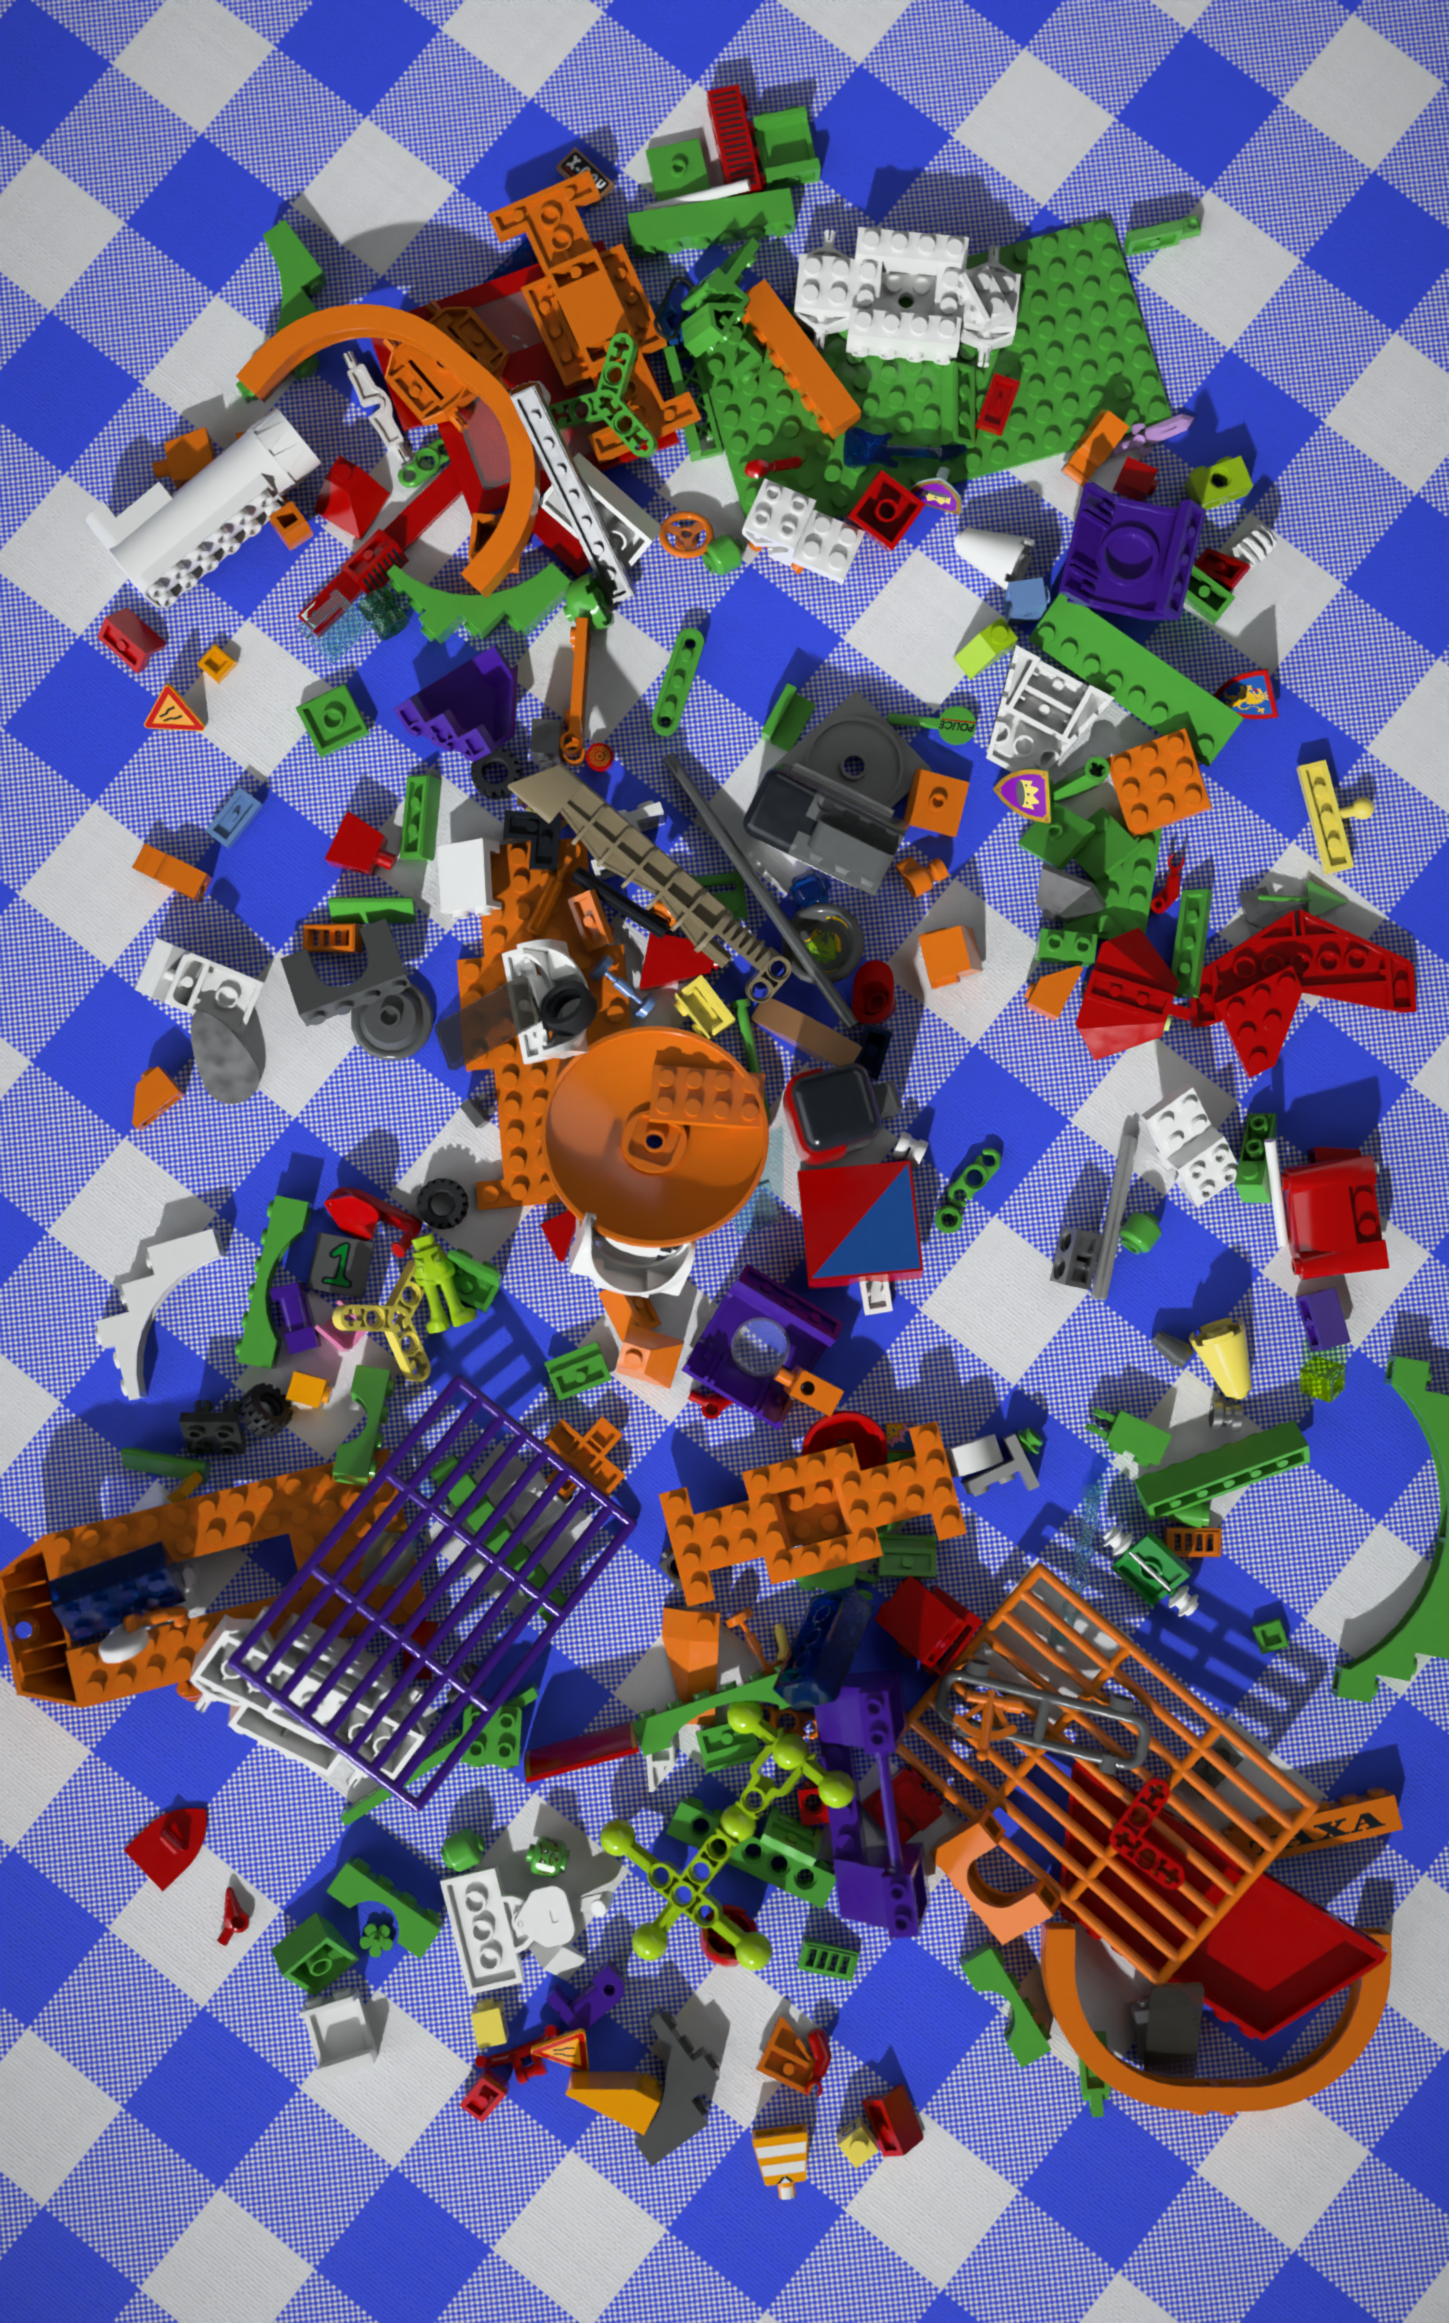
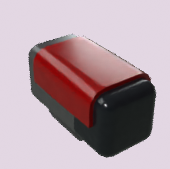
(836, 1111)

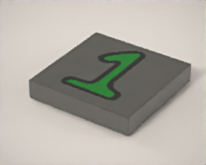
(341, 1265)

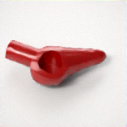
(711, 1404)
(234, 1918)

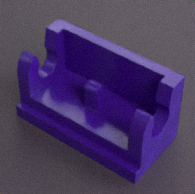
(1323, 1319)

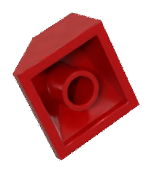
(350, 498)

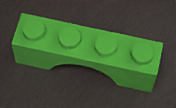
(356, 1459)
(359, 1884)
(1024, 2036)

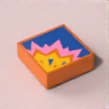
(898, 1437)

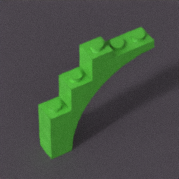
(299, 279)
(445, 612)

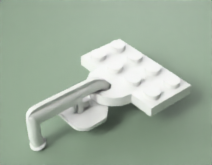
(492, 1934)

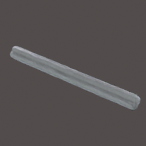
(1114, 1217)

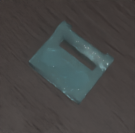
(340, 634)

